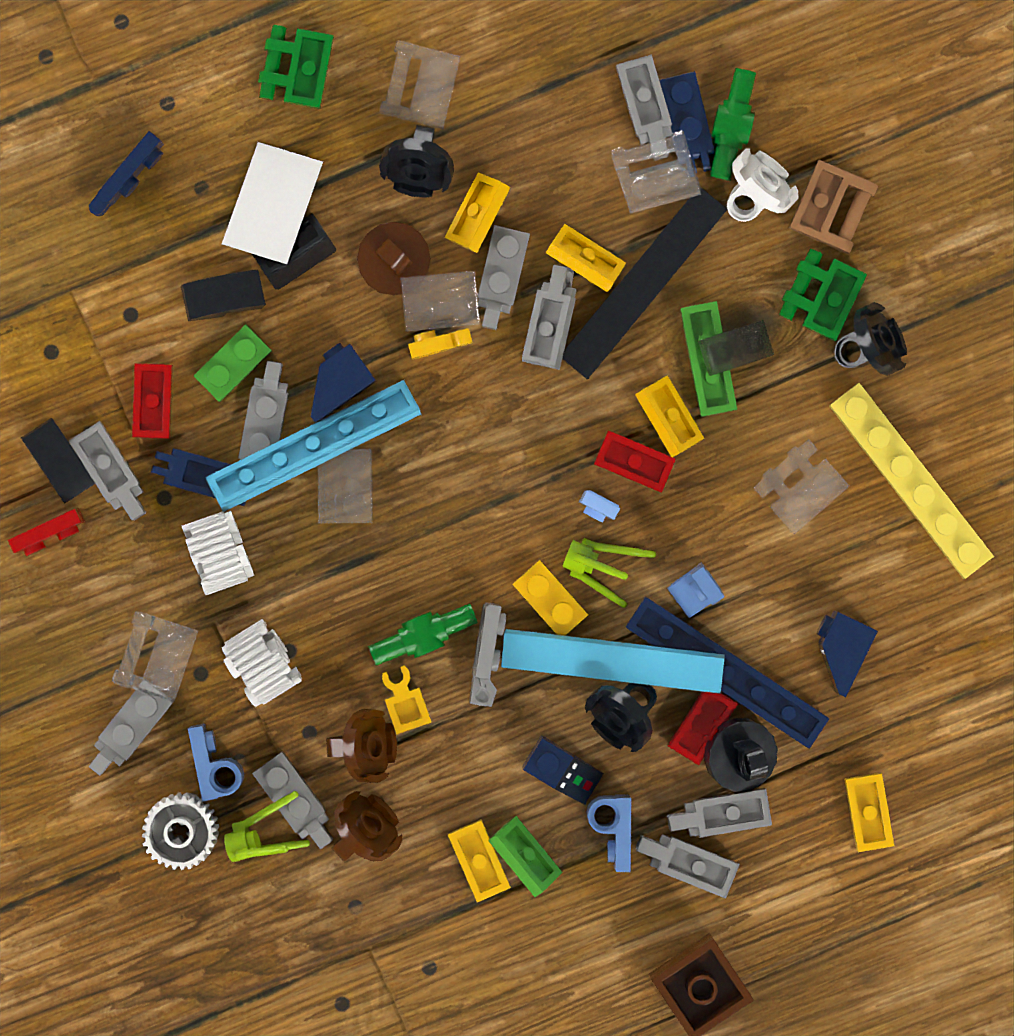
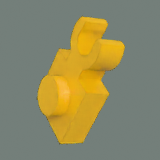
(429, 344)
(406, 706)

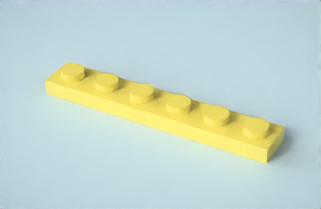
(911, 481)

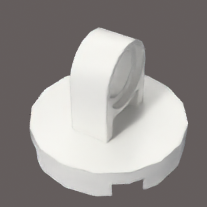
(763, 182)

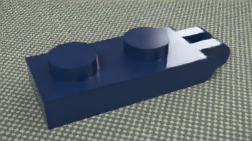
(688, 114)
(124, 178)
(188, 471)

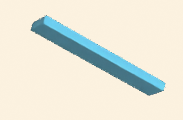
(313, 445)
(612, 661)

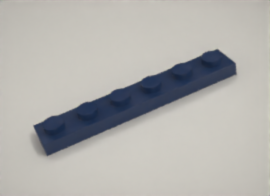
(738, 680)

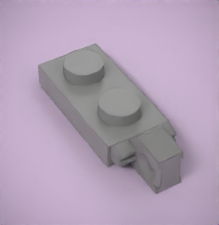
(645, 100)
(501, 273)
(551, 320)
(264, 411)
(109, 469)
(486, 656)
(128, 729)
(305, 812)
(723, 814)
(690, 863)

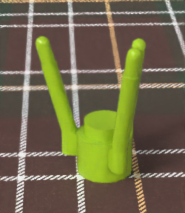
(583, 559)
(246, 844)

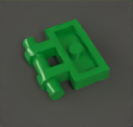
(307, 68)
(833, 300)

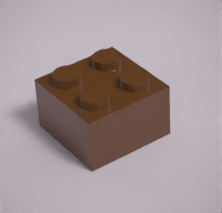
(701, 986)

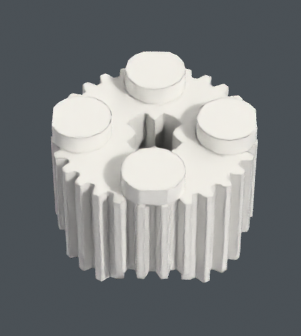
(215, 552)
(261, 662)
(187, 811)

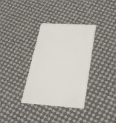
(272, 203)

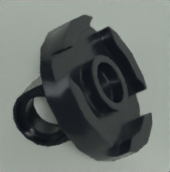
(417, 164)
(878, 340)
(620, 717)
(741, 755)

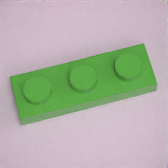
(713, 392)

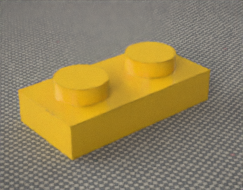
(477, 212)
(586, 257)
(669, 416)
(550, 599)
(869, 812)
(479, 860)

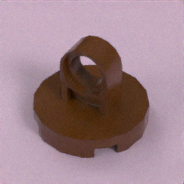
(392, 253)
(366, 746)
(366, 828)

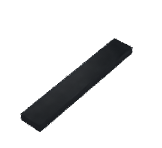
(643, 283)

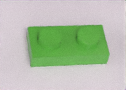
(233, 363)
(525, 856)

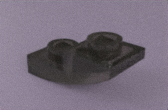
(736, 348)

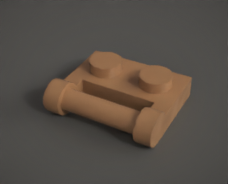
(822, 201)

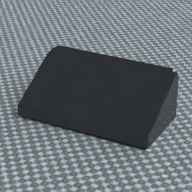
(309, 249)

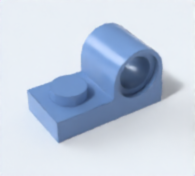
(696, 590)
(202, 745)
(620, 848)

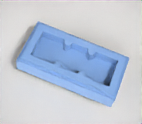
(598, 506)

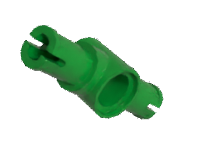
(733, 124)
(422, 634)

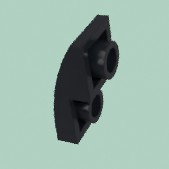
(223, 295)
(58, 460)

